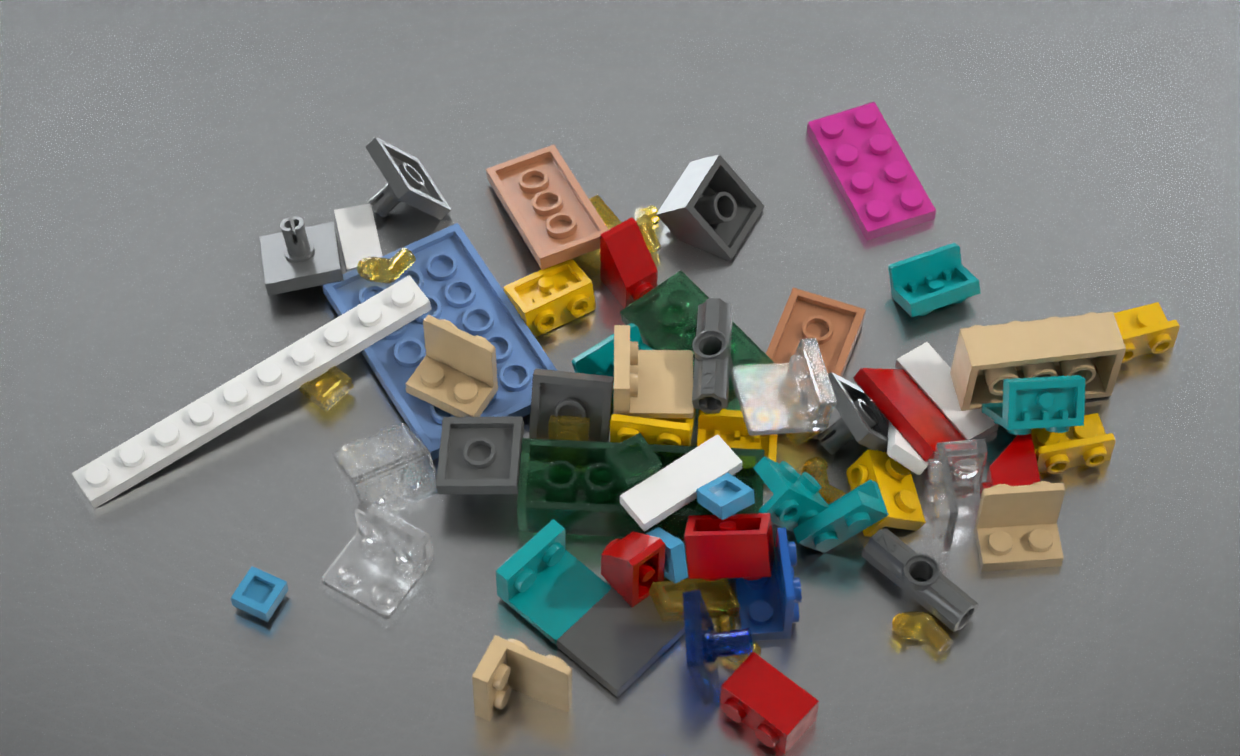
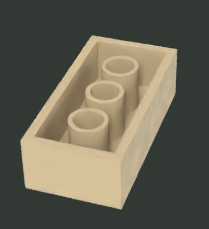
(1037, 348)

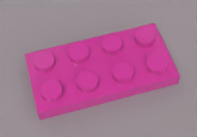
(871, 171)

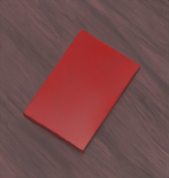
(907, 409)

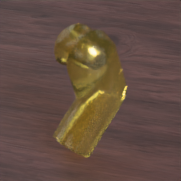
(645, 219)

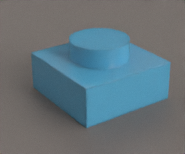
(725, 496)
(675, 555)
(259, 593)

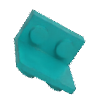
(1039, 403)
(549, 583)

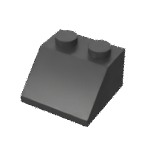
(711, 207)

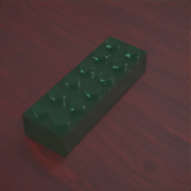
(583, 493)

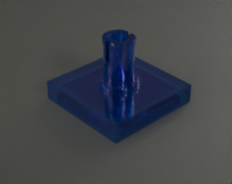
(706, 646)

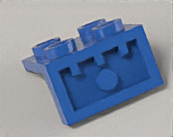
(771, 602)

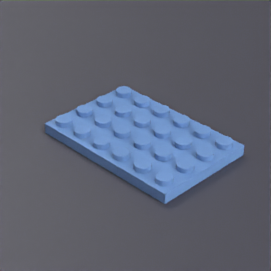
(471, 299)

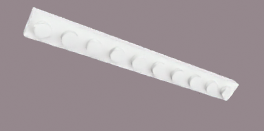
(251, 392)

